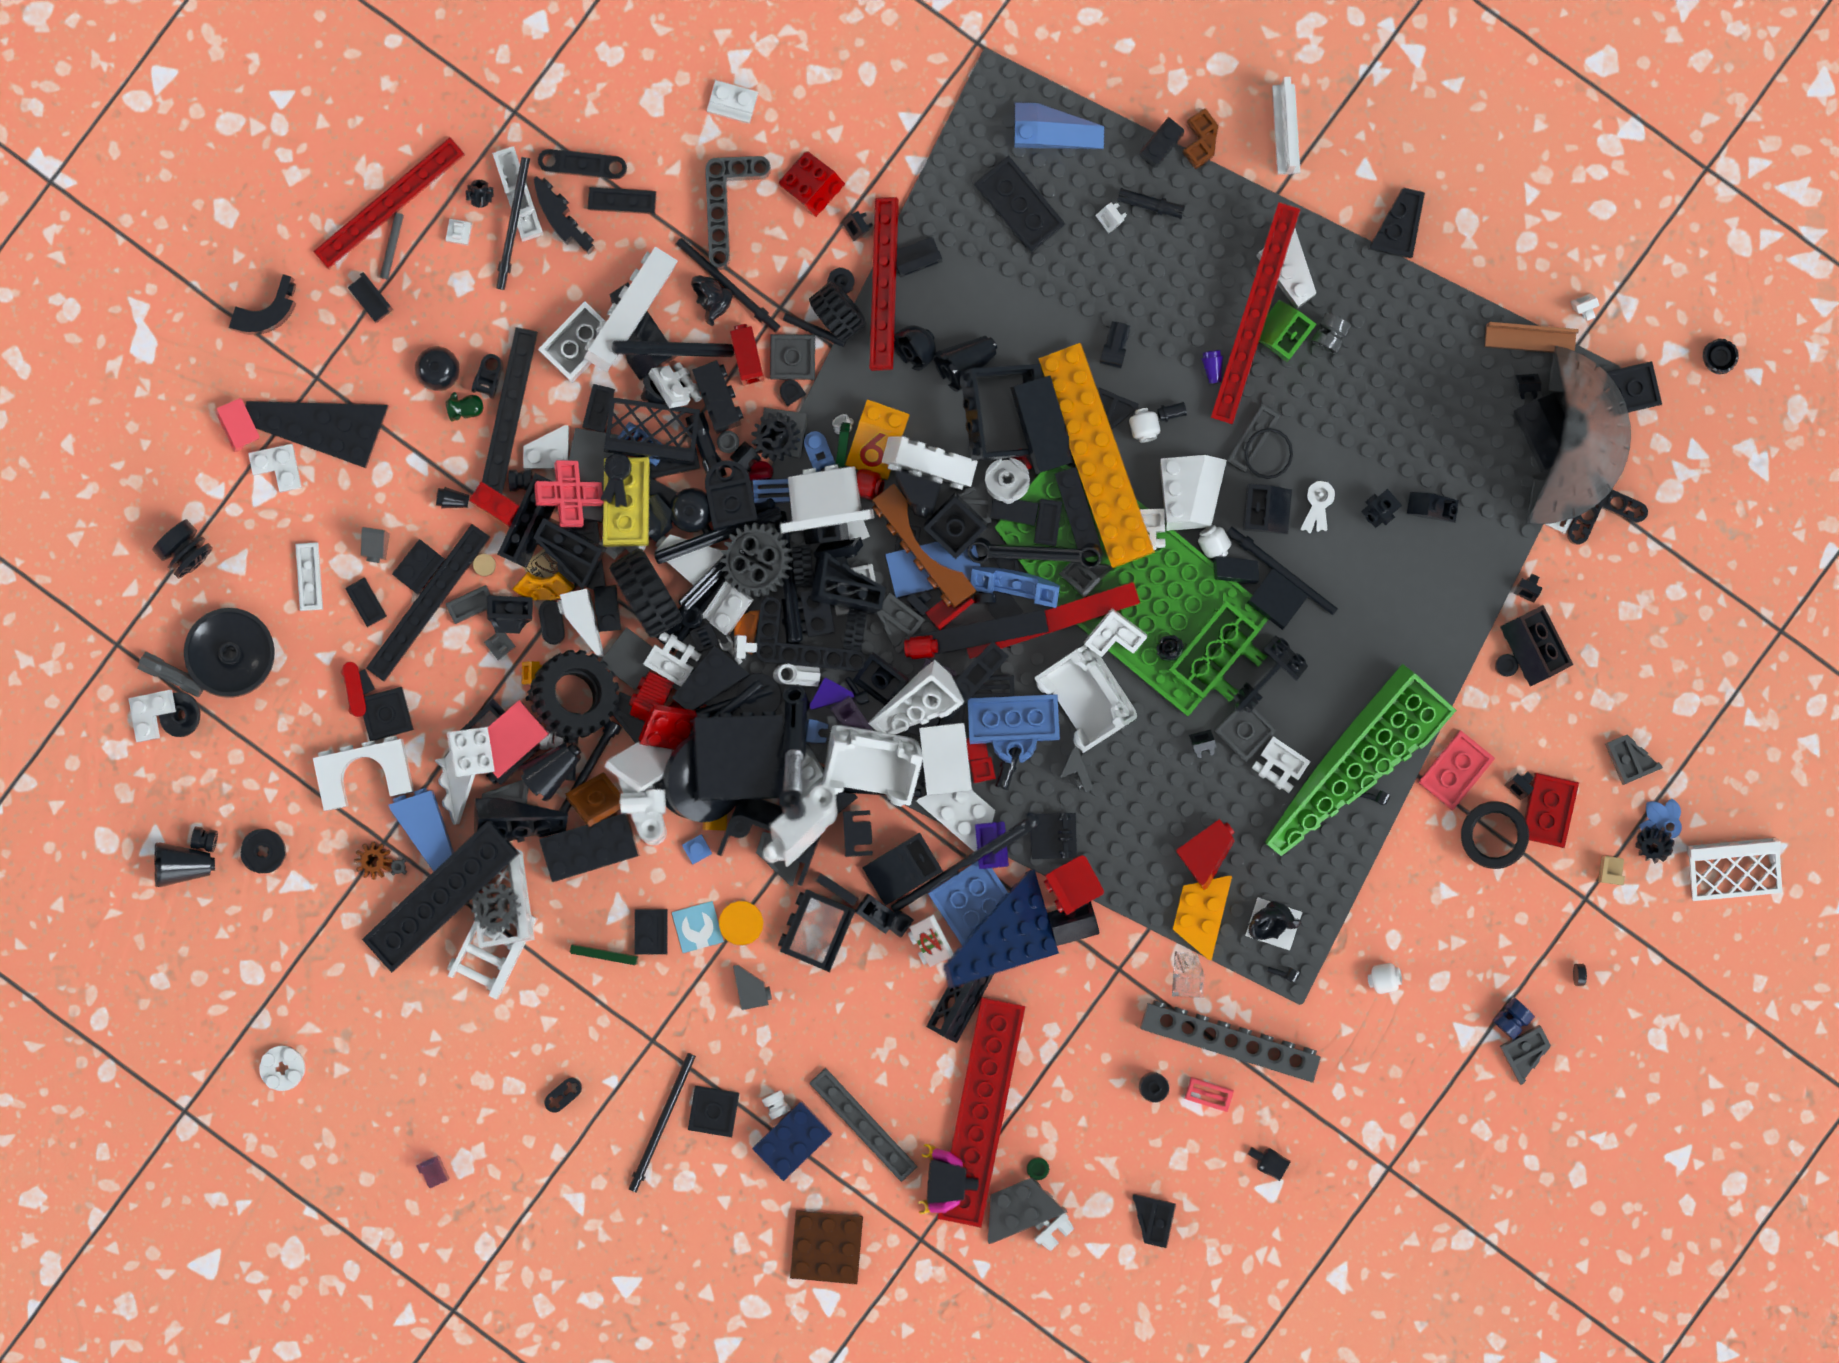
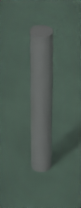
(391, 247)

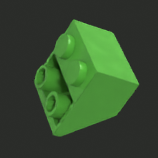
(1285, 330)

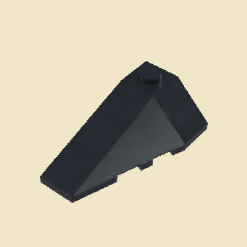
(647, 332)
(518, 819)

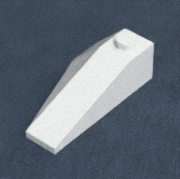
(925, 697)

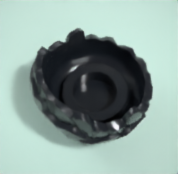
(1720, 356)

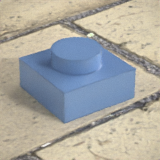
(697, 849)

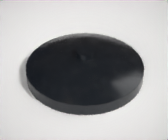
(229, 652)
(681, 785)

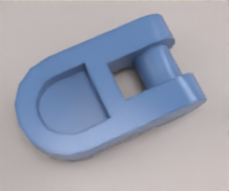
(815, 444)

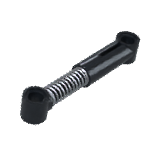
(794, 751)

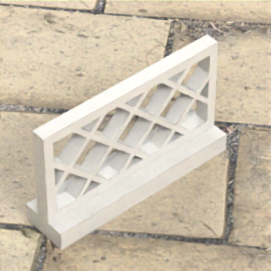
(1286, 128)
(1729, 850)
(524, 921)

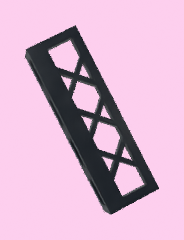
(959, 1014)

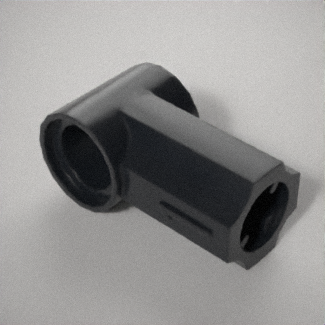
(1114, 349)

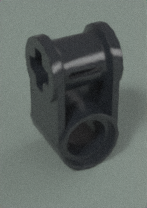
(487, 377)

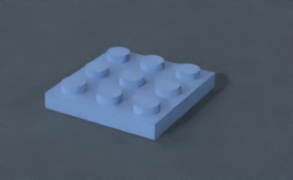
(968, 899)

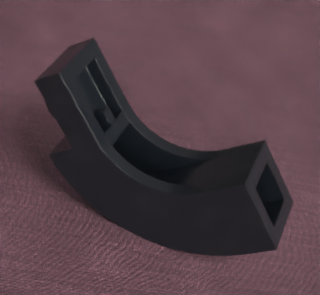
(269, 318)

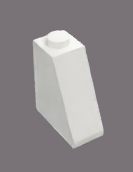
(691, 565)

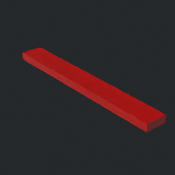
(389, 203)
(884, 284)
(1077, 612)

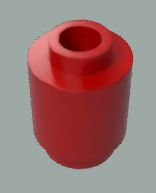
(921, 647)

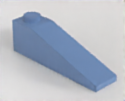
(1049, 128)

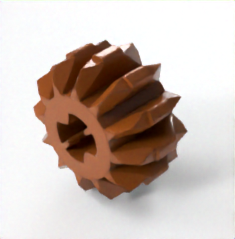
(380, 862)

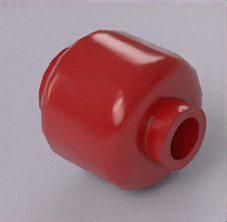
(869, 484)

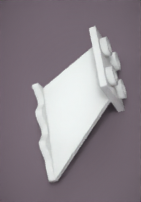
(468, 755)

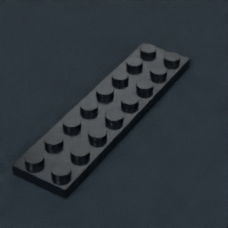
(441, 896)

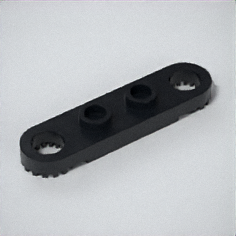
(582, 164)

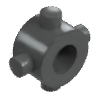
(398, 867)

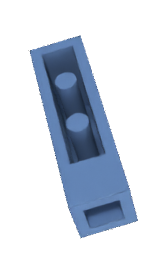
(424, 825)

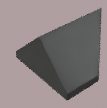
(1082, 578)

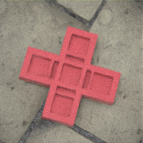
(568, 493)

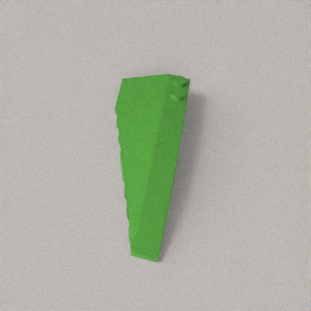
(1387, 731)

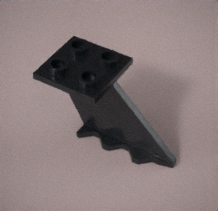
(1292, 663)

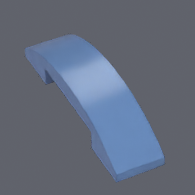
(1015, 583)

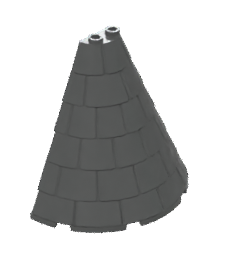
(1593, 443)

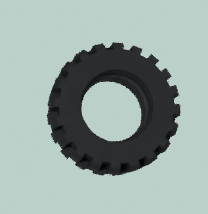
(645, 593)
(597, 678)

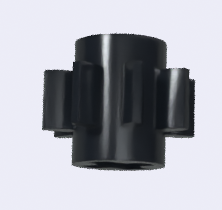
(479, 193)

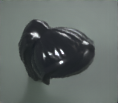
(711, 297)
(1272, 921)

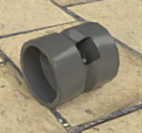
(1331, 332)

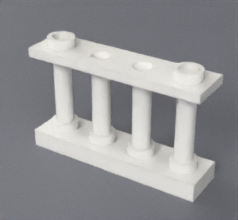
(505, 965)

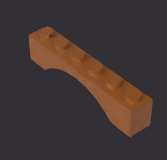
(951, 583)

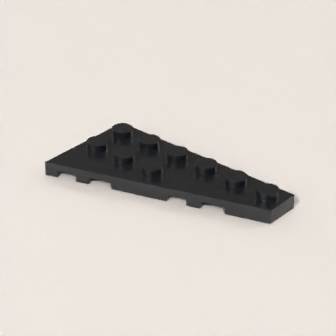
(330, 428)

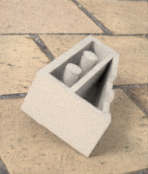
(1295, 276)

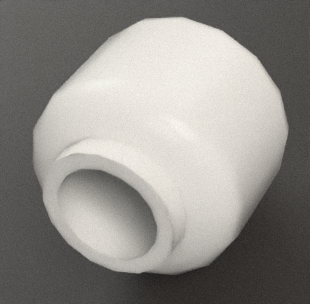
(1144, 425)
(1214, 542)
(1385, 978)

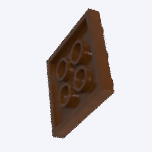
(826, 1247)

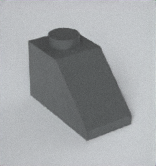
(374, 544)
(751, 989)

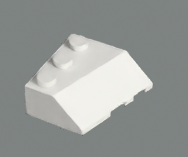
(1190, 490)

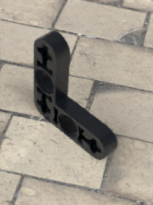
(1606, 504)

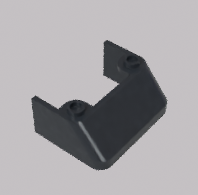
(761, 814)

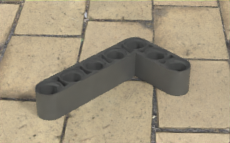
(722, 202)

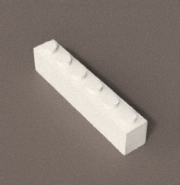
(631, 308)

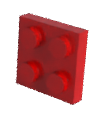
(666, 726)

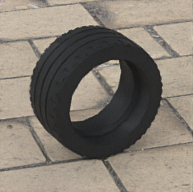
(1485, 809)

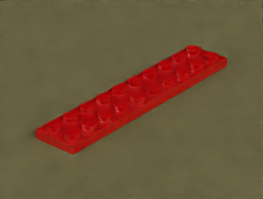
(984, 1102)

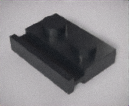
(418, 566)
(651, 931)

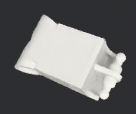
(649, 827)
(794, 837)

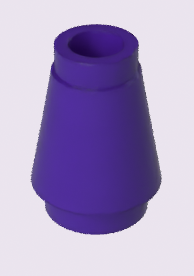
(1213, 365)

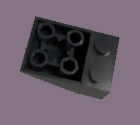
(902, 869)

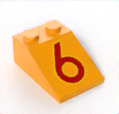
(871, 437)

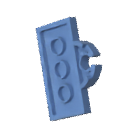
(1013, 723)

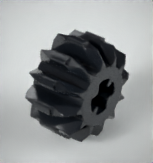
(1654, 835)

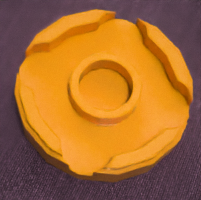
(741, 923)

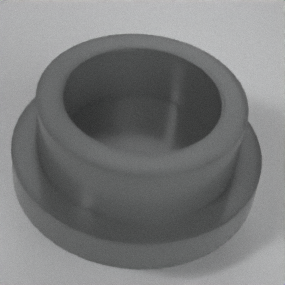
(728, 442)

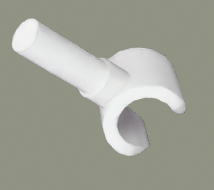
(729, 647)

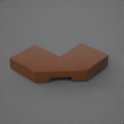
(1206, 130)

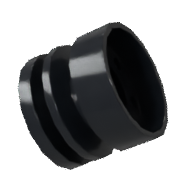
(184, 551)

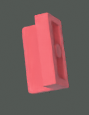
(237, 424)

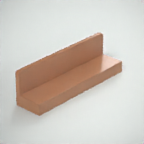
(1529, 337)

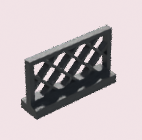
(651, 450)

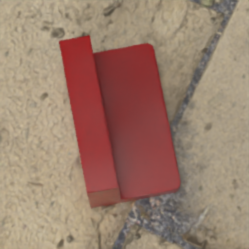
(942, 614)

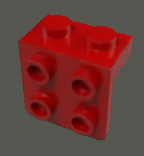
(812, 183)
(1073, 884)

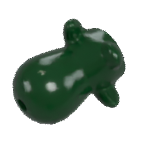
(466, 407)

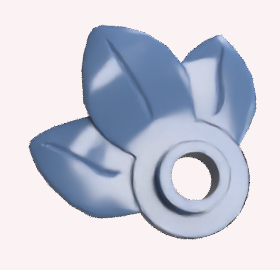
(1663, 815)

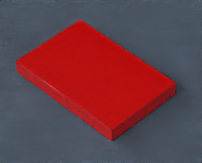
(1550, 809)

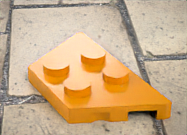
(1201, 914)

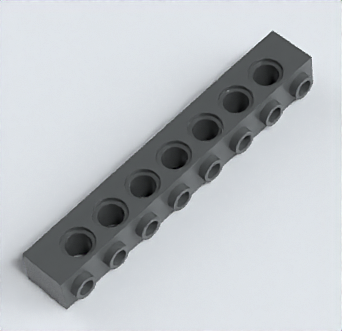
(1305, 1071)

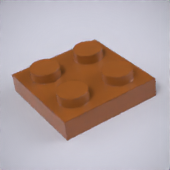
(595, 799)

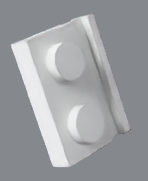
(732, 101)
(727, 608)

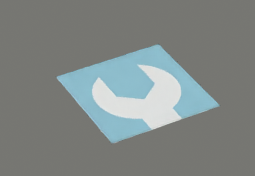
(697, 927)

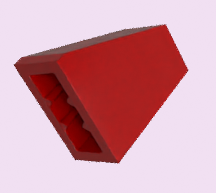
(746, 354)
(1207, 852)

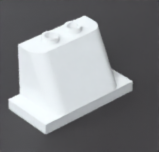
(824, 499)

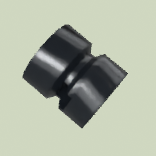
(1154, 1087)

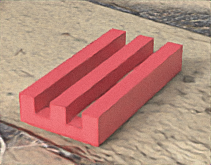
(1191, 1089)

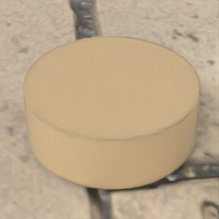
(484, 565)

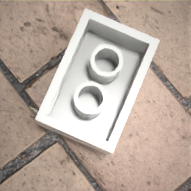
(567, 343)

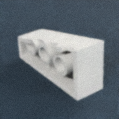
(930, 461)

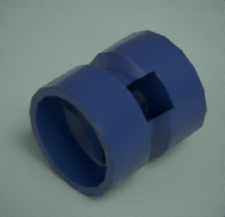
(1513, 1018)

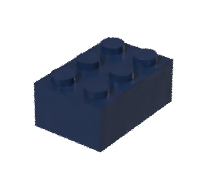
(792, 1140)

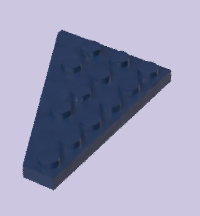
(1007, 938)

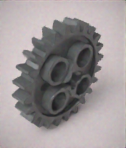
(747, 577)

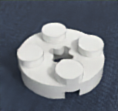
(1007, 468)
(292, 1075)

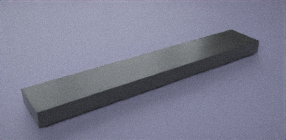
(863, 1124)

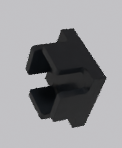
(856, 833)

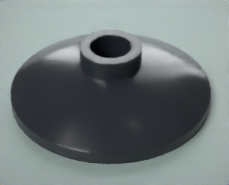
(174, 723)

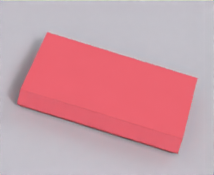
(513, 737)
(1456, 770)

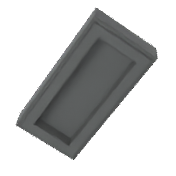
(468, 604)

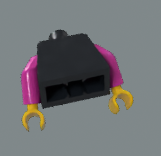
(945, 1181)

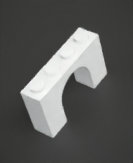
(331, 769)

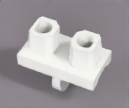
(1046, 1238)

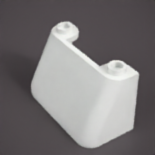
(1088, 696)
(872, 763)

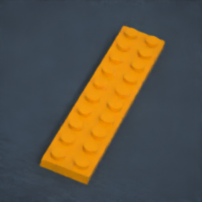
(1097, 457)

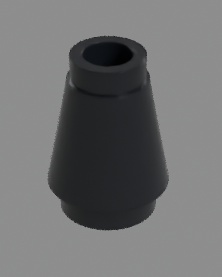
(451, 498)

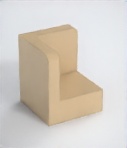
(1611, 870)

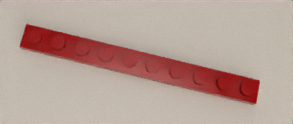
(1255, 313)

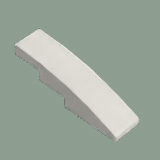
(508, 169)

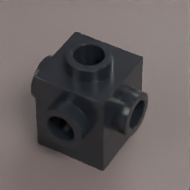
(1381, 508)

